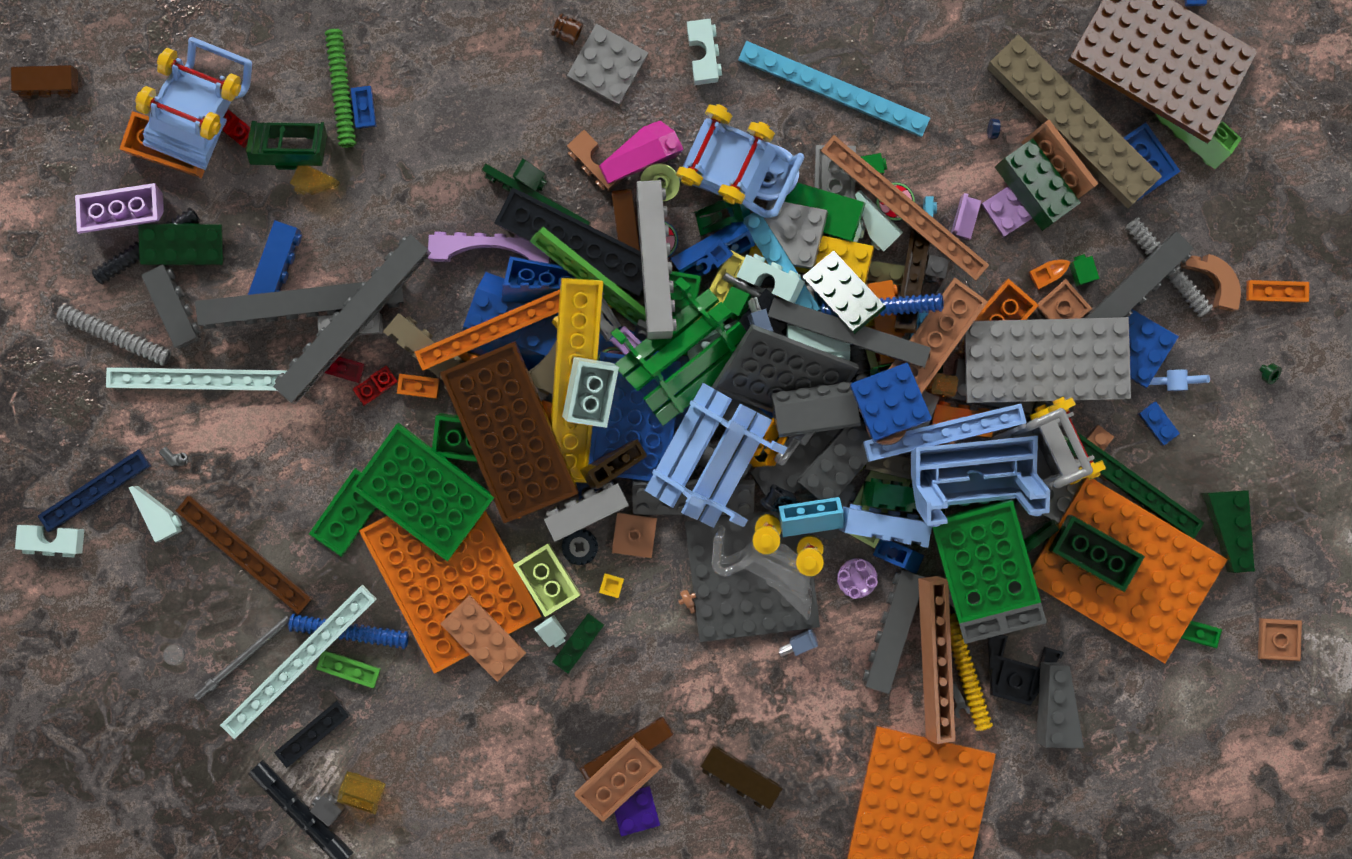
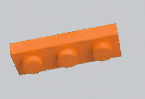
(1277, 291)

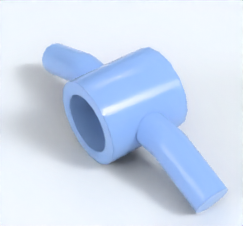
(1178, 380)

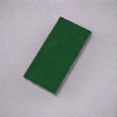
(1041, 535)

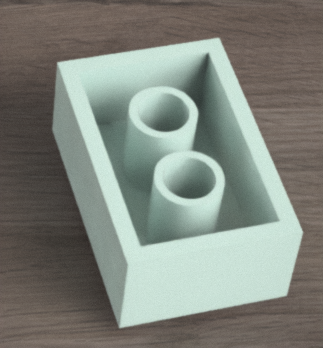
(590, 392)

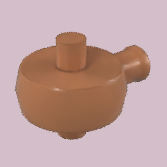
(687, 599)

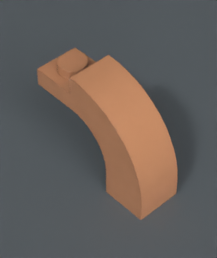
(1224, 279)

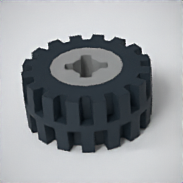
(583, 541)

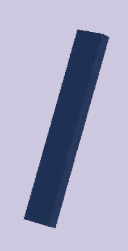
(94, 490)

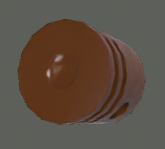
(567, 29)

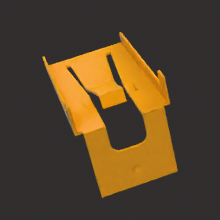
(771, 434)

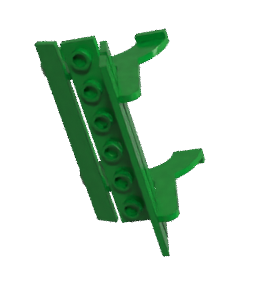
(676, 348)

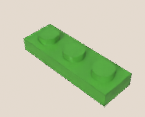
(348, 669)

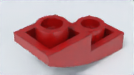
(236, 128)
(375, 385)

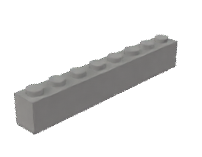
(654, 260)

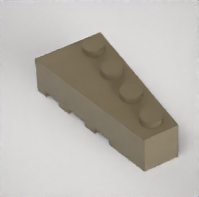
(412, 339)

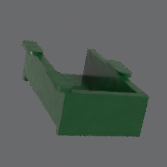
(283, 157)

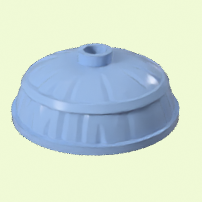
(777, 174)

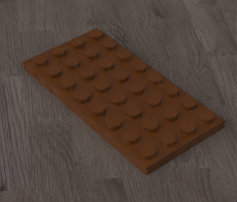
(509, 432)

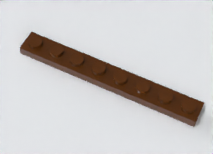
(244, 554)

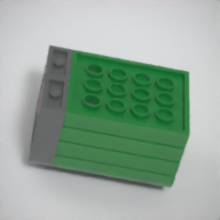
(989, 571)

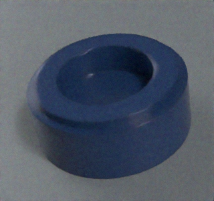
(993, 128)

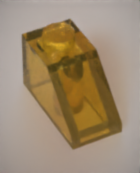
(311, 181)

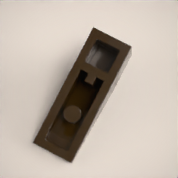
(613, 464)

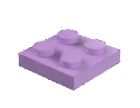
(1006, 211)

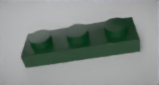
(578, 643)

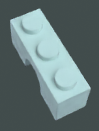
(701, 34)
(786, 284)
(31, 539)

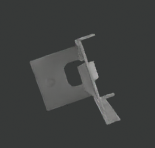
(605, 326)

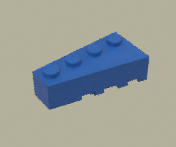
(531, 280)

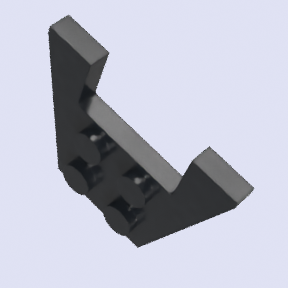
(1013, 678)

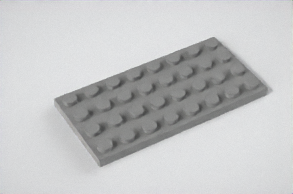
(1047, 360)

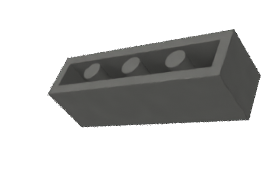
(171, 306)

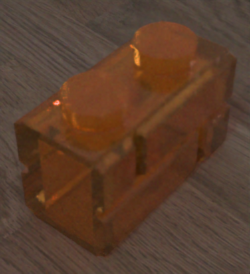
(943, 386)

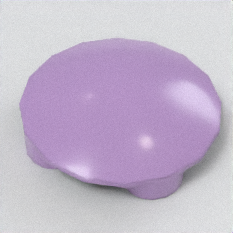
(857, 578)

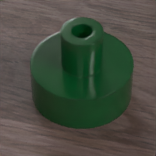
(1270, 373)

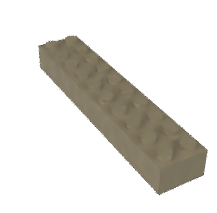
(1082, 127)

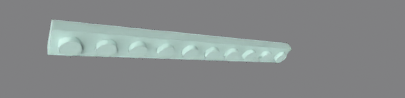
(192, 379)
(298, 661)

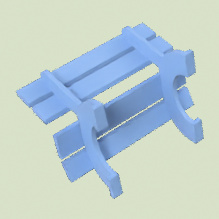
(718, 462)

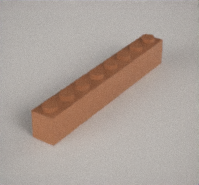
(936, 659)

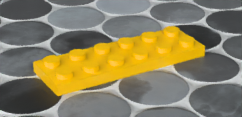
(854, 254)

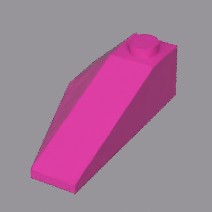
(647, 147)

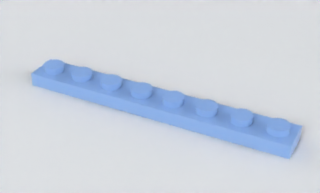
(949, 432)

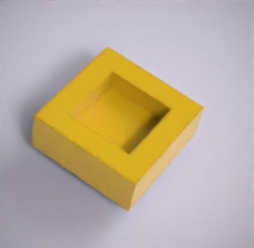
(611, 585)

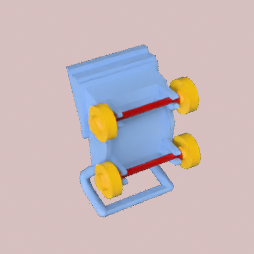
(190, 105)
(735, 161)

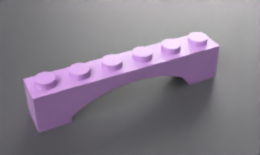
(445, 246)

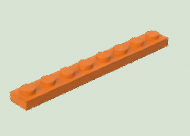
(488, 330)

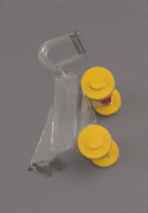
(774, 561)

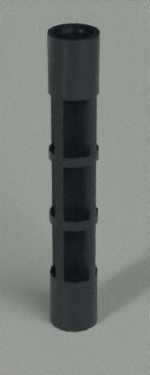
(299, 811)

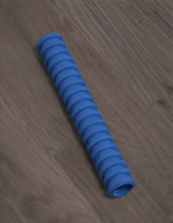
(905, 305)
(353, 632)

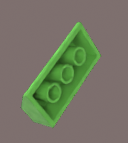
(1216, 151)

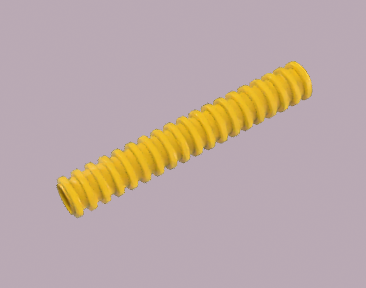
(968, 677)

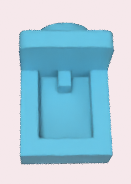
(929, 205)

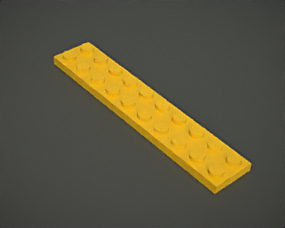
(576, 337)

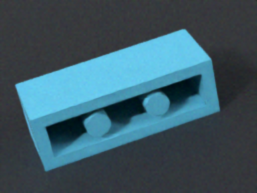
(811, 517)

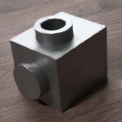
(936, 268)
(327, 808)

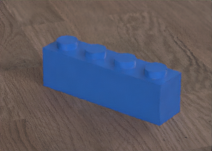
(735, 236)
(276, 259)

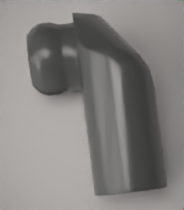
(173, 459)

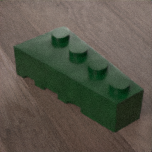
(889, 496)
(1233, 528)

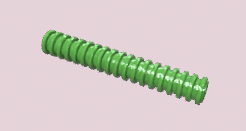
(340, 88)

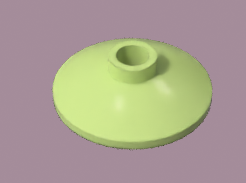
(671, 183)

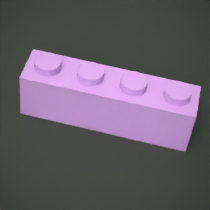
(118, 208)

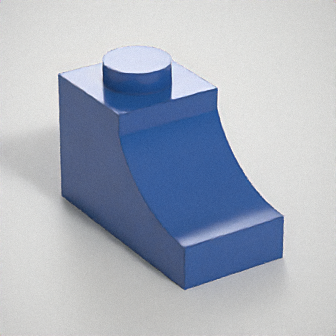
(898, 555)

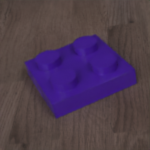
(637, 812)

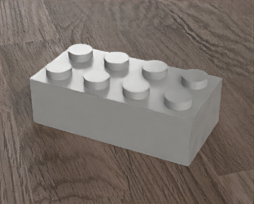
(585, 511)

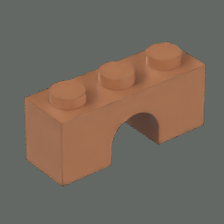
(581, 149)

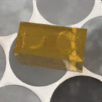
(361, 792)

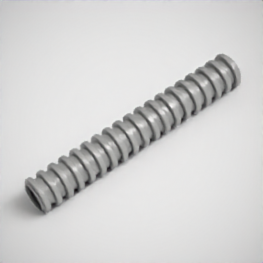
(1179, 280)
(113, 334)

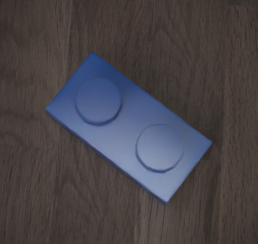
(363, 107)
(1158, 423)

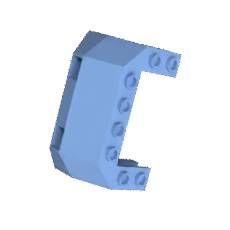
(977, 474)

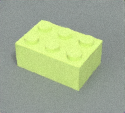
(547, 579)

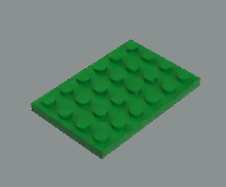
(422, 492)

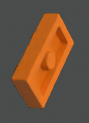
(418, 386)

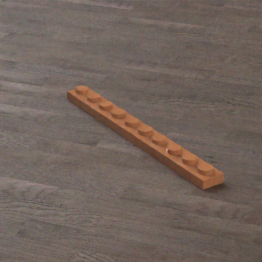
(904, 208)

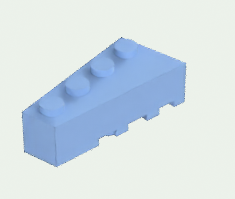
(885, 525)

